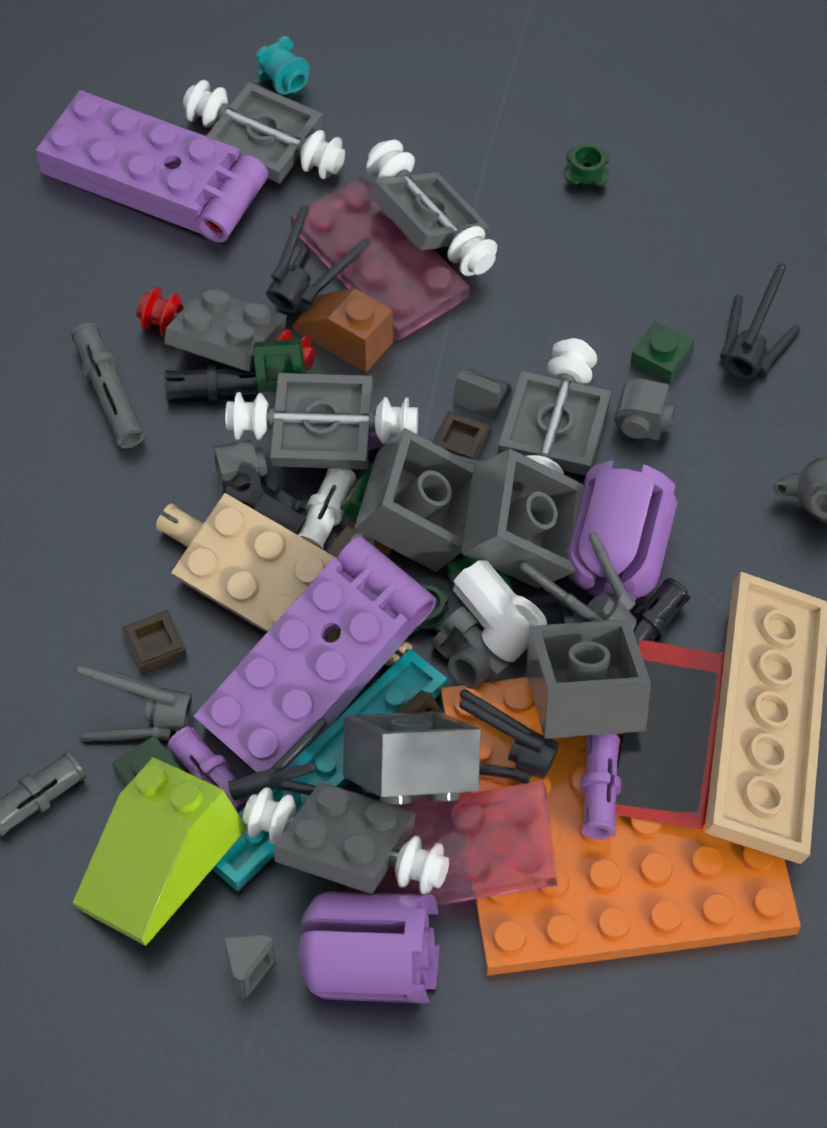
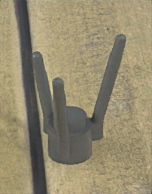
(602, 606)
(165, 707)

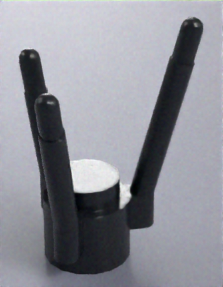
(291, 282)
(747, 353)
(529, 751)

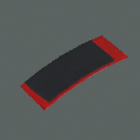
(670, 763)

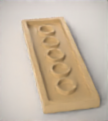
(769, 719)

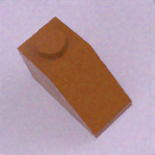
(348, 326)

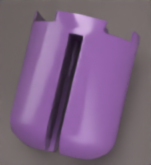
(633, 522)
(369, 947)

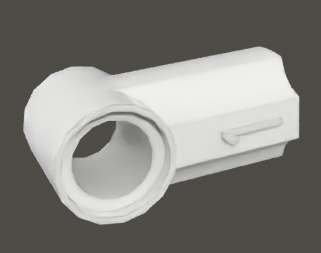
(498, 610)

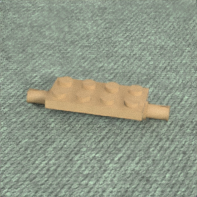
(247, 562)

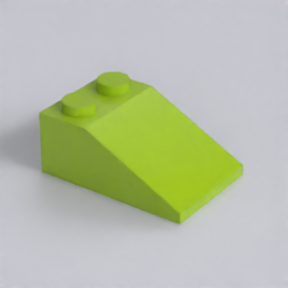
(156, 849)

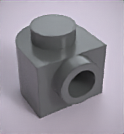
(644, 409)
(228, 459)

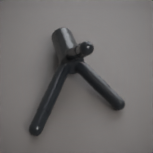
(278, 776)

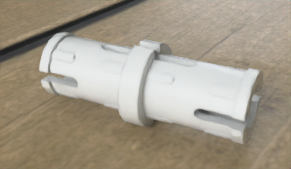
(336, 489)

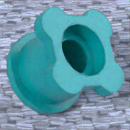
(282, 66)

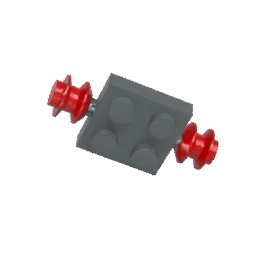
(216, 326)

